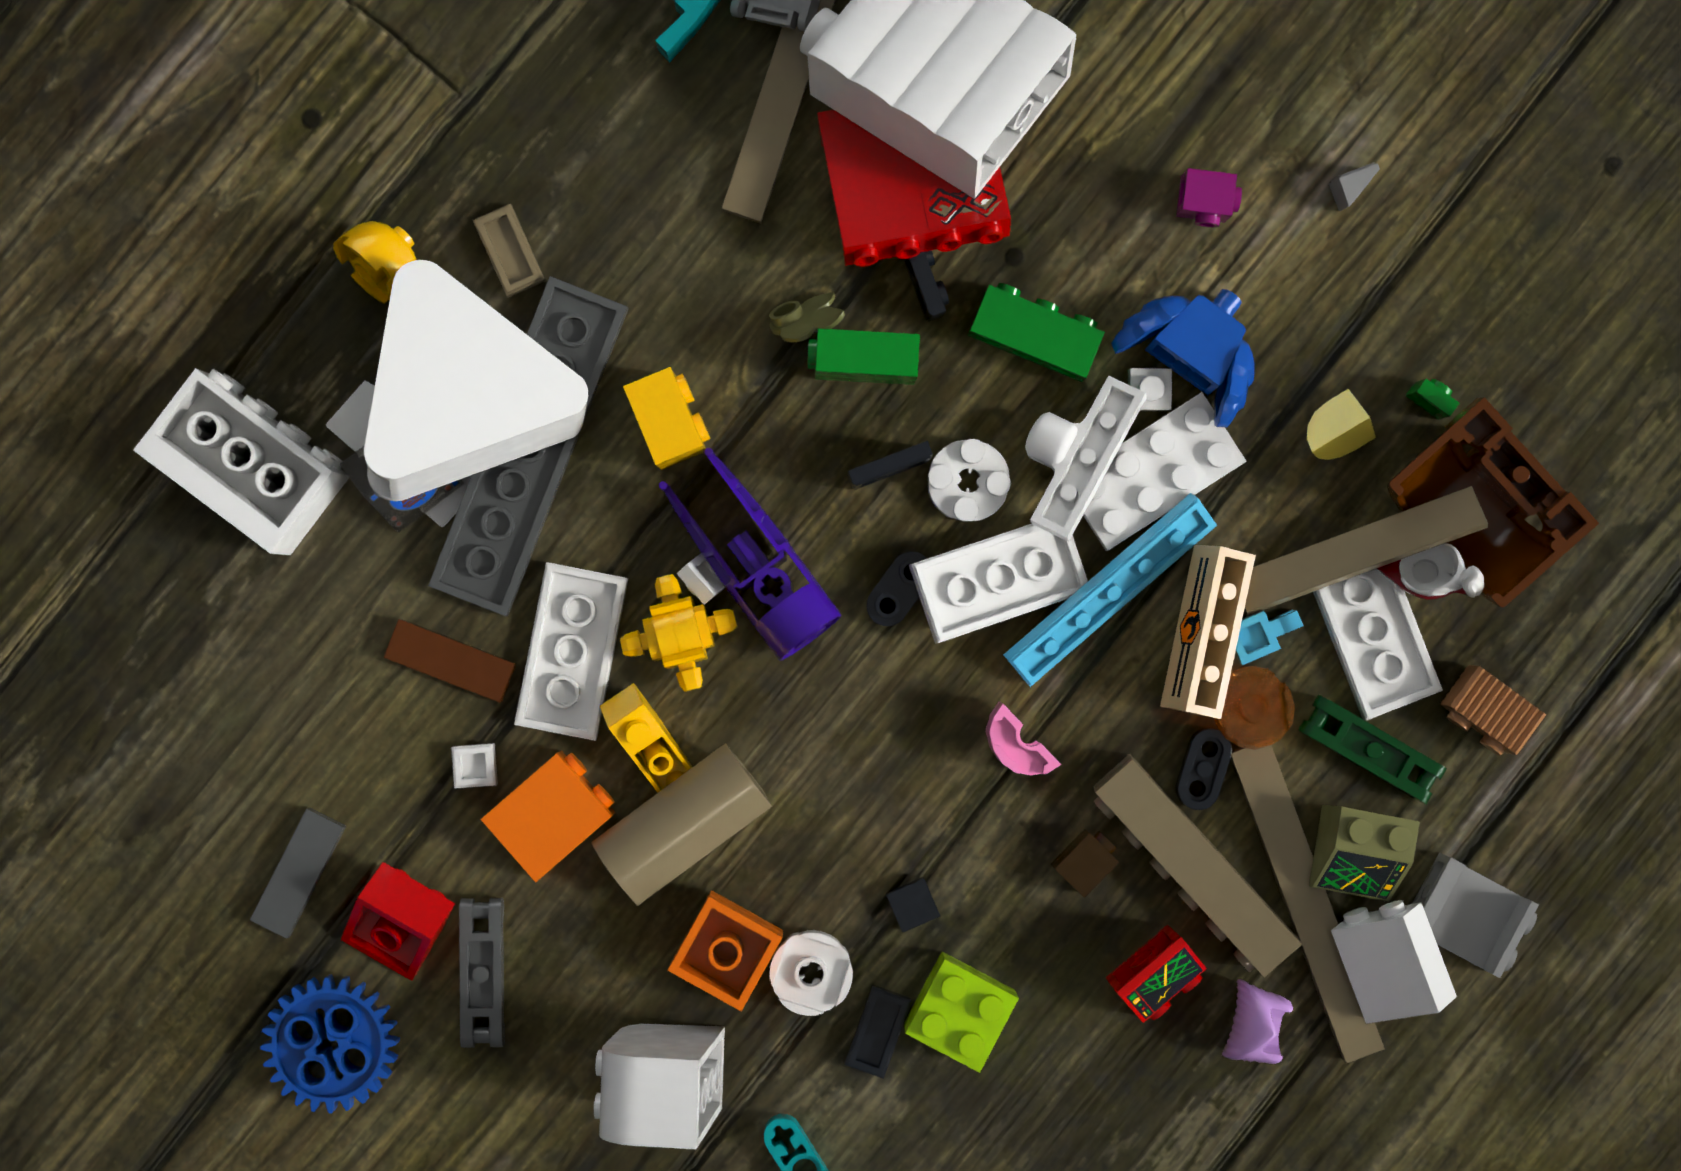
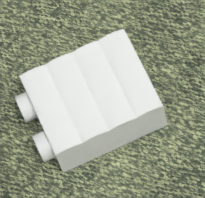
(940, 77)

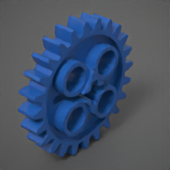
(366, 1034)

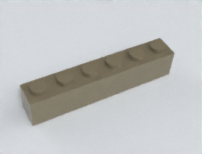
(1196, 866)

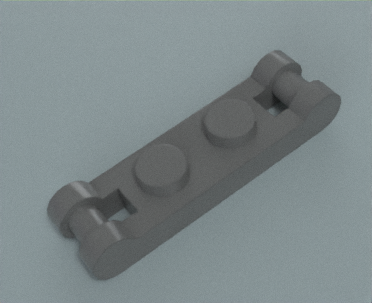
(481, 972)

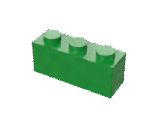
(1036, 331)

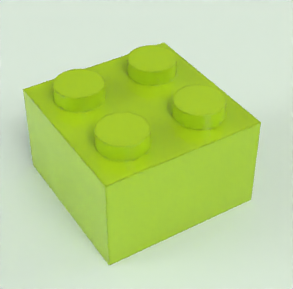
(960, 1012)

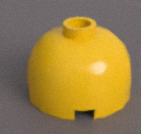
(375, 255)

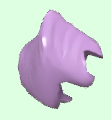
(1256, 1025)

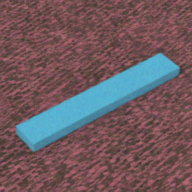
(1110, 589)

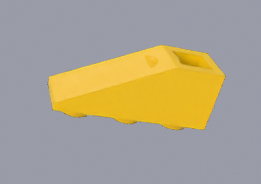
(644, 737)

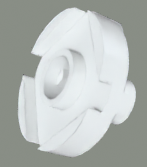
(945, 476)
(823, 993)

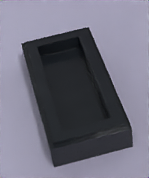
(878, 1031)

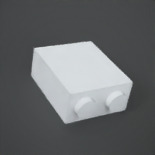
(1393, 962)

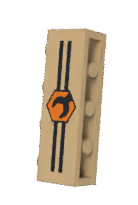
(1207, 630)

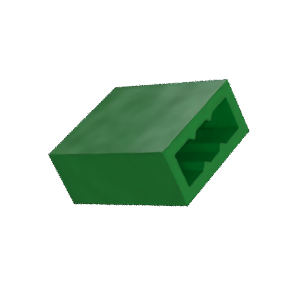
(864, 356)

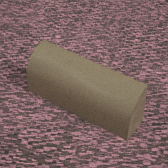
(681, 824)

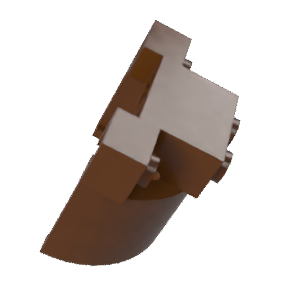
(1509, 489)

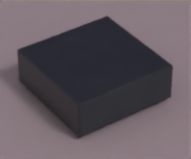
(913, 904)

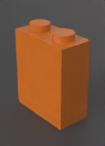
(549, 814)

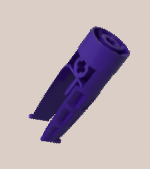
(794, 616)

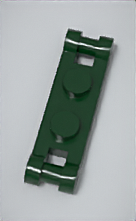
(1372, 749)

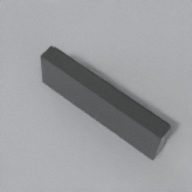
(298, 873)

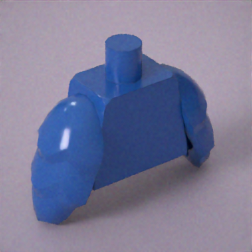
(1199, 344)

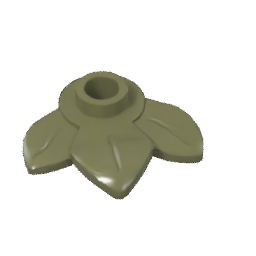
(799, 322)

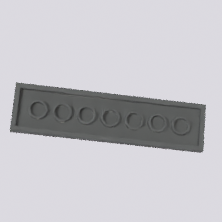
(511, 501)

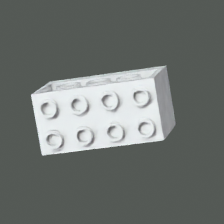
(217, 467)

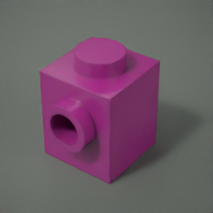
(1208, 197)

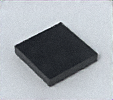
(889, 465)

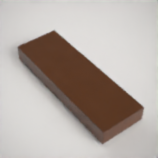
(450, 660)

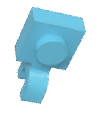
(1259, 634)

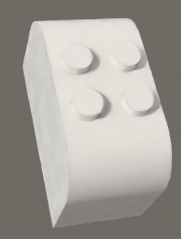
(660, 1085)

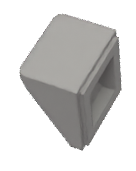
(1350, 184)

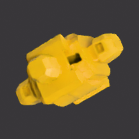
(678, 632)

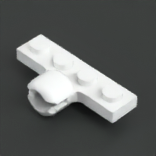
(1080, 454)

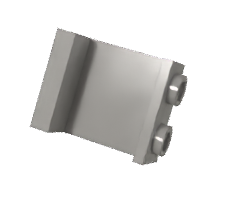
(1475, 915)

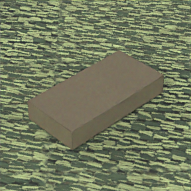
(509, 250)

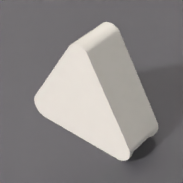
(459, 389)

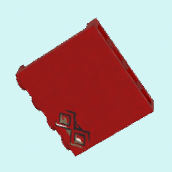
(897, 206)

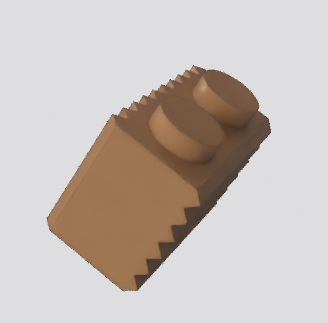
(1491, 710)

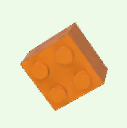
(726, 950)

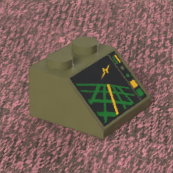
(1362, 852)

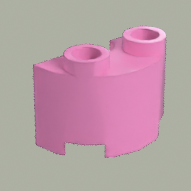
(1005, 742)

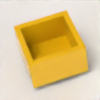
(665, 417)

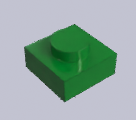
(1433, 397)

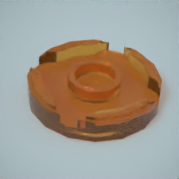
(1256, 708)

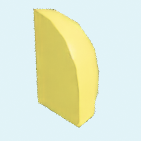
(1339, 427)

